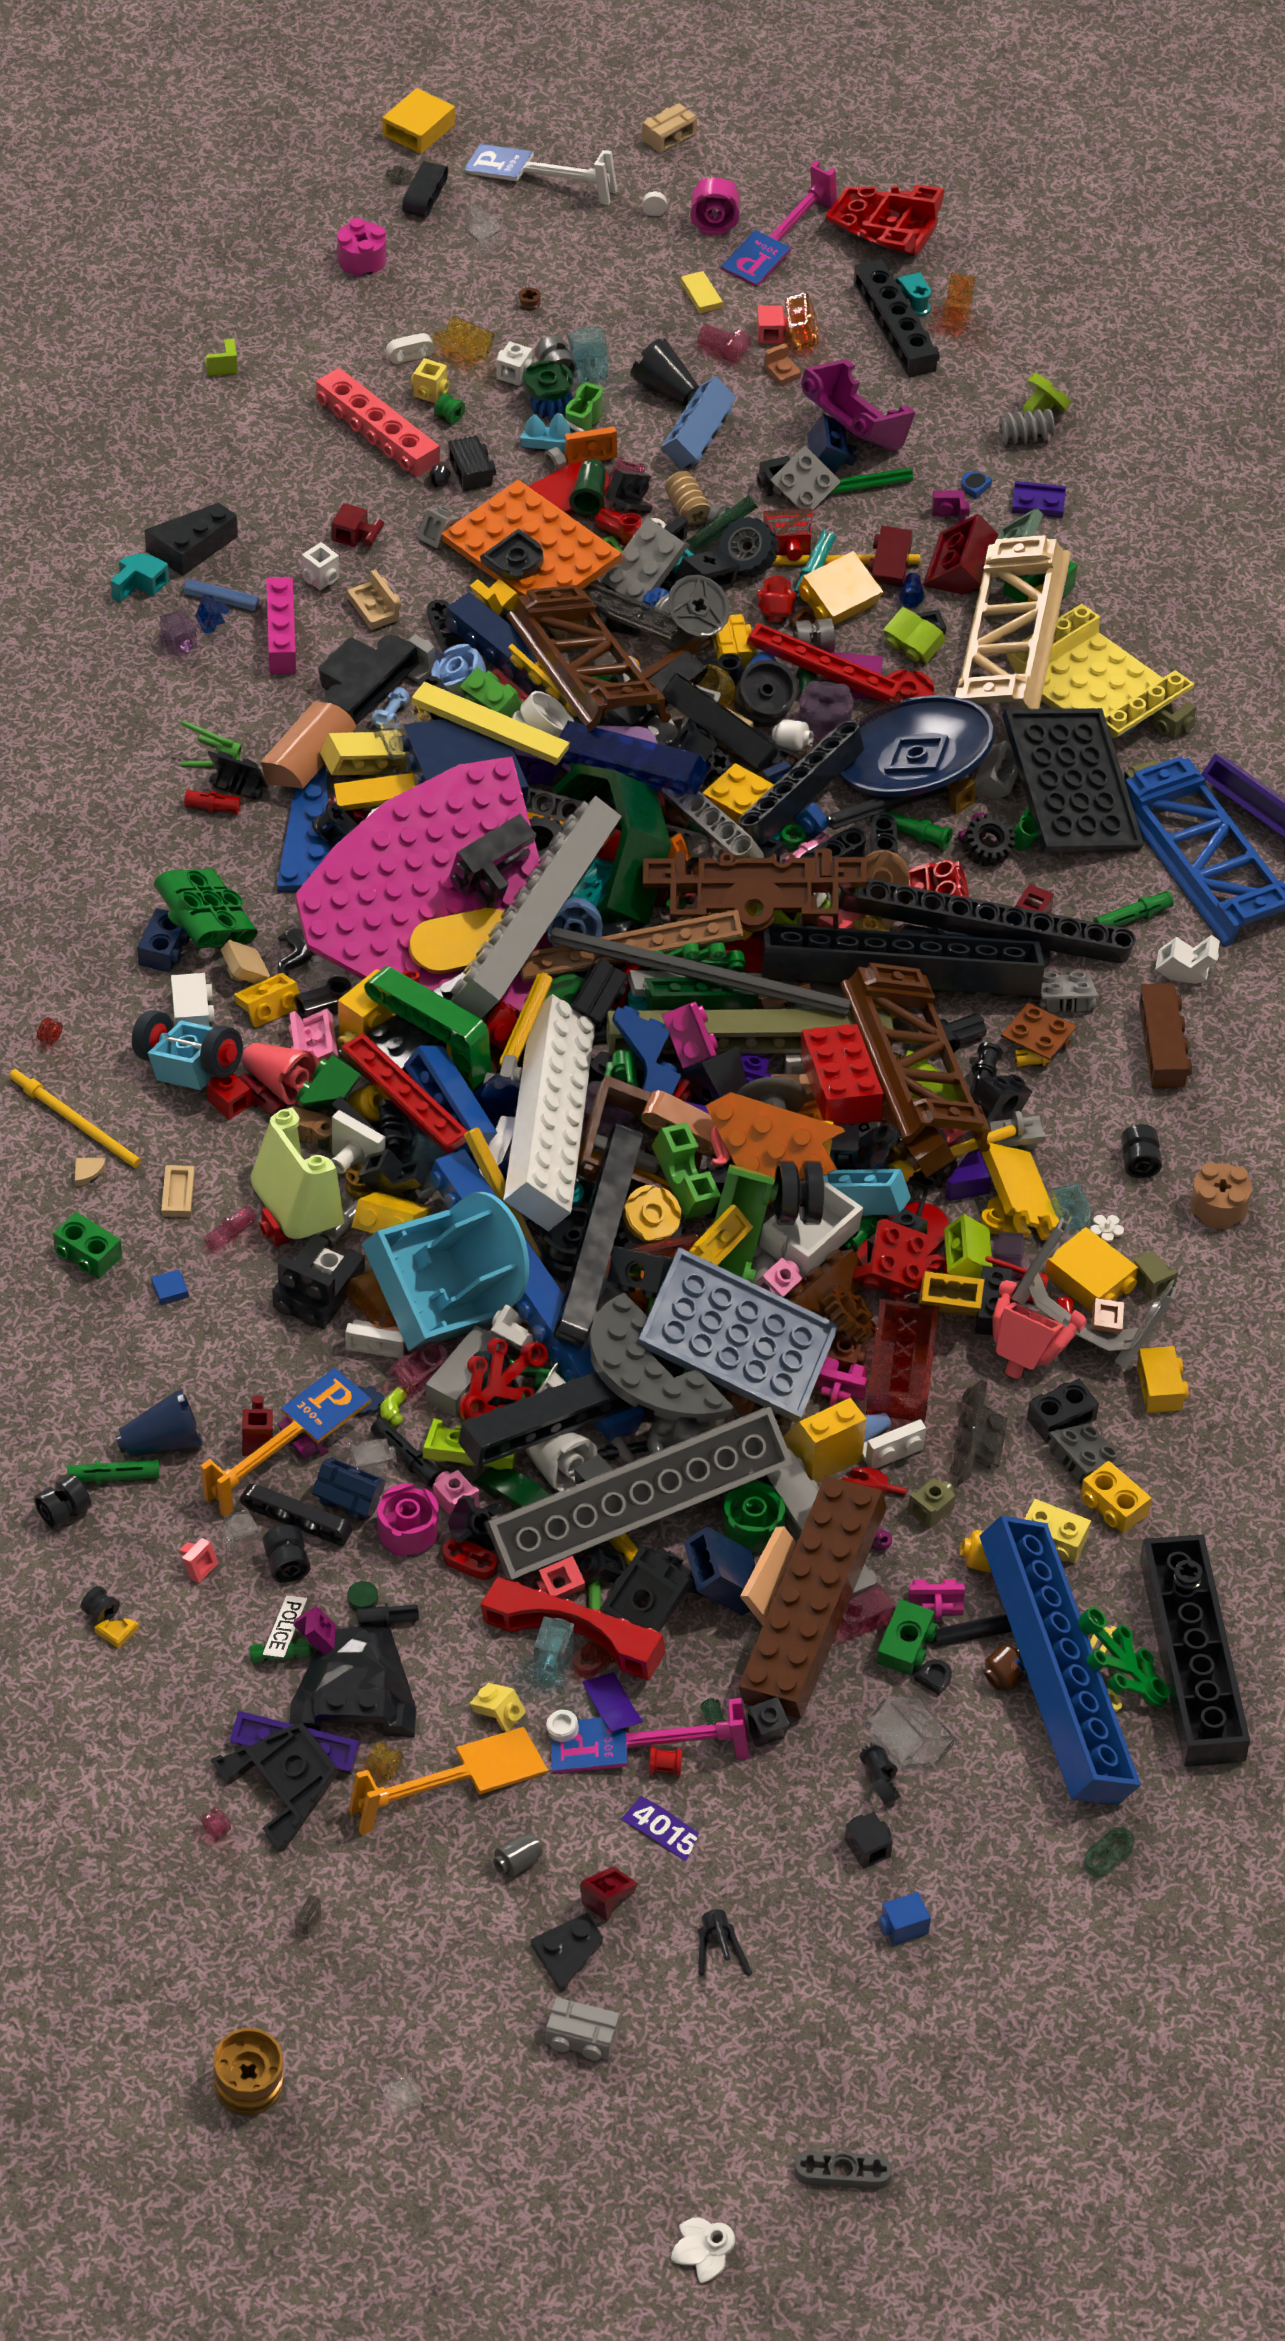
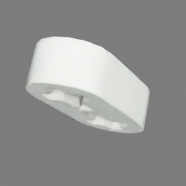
(410, 348)

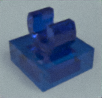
(210, 613)

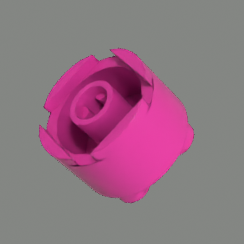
(715, 205)
(361, 247)
(407, 1519)

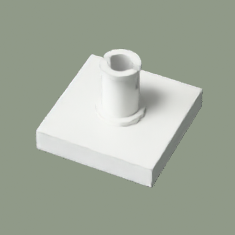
(352, 1141)

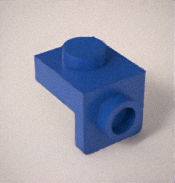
(812, 820)

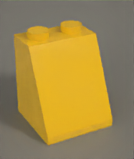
(829, 1440)

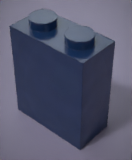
(720, 1567)

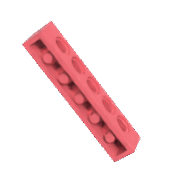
(377, 422)

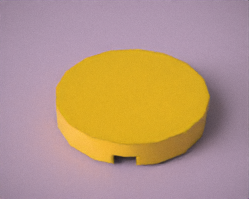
(651, 1213)

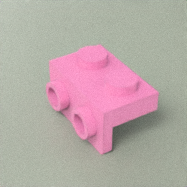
(314, 1034)

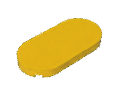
(452, 941)

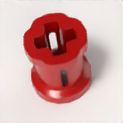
(665, 1761)

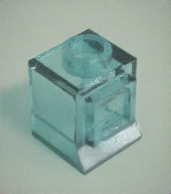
(1071, 1196)

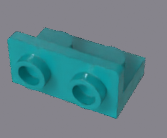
(594, 881)

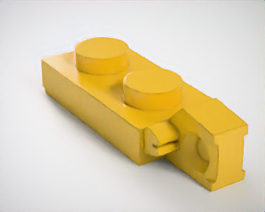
(722, 1236)

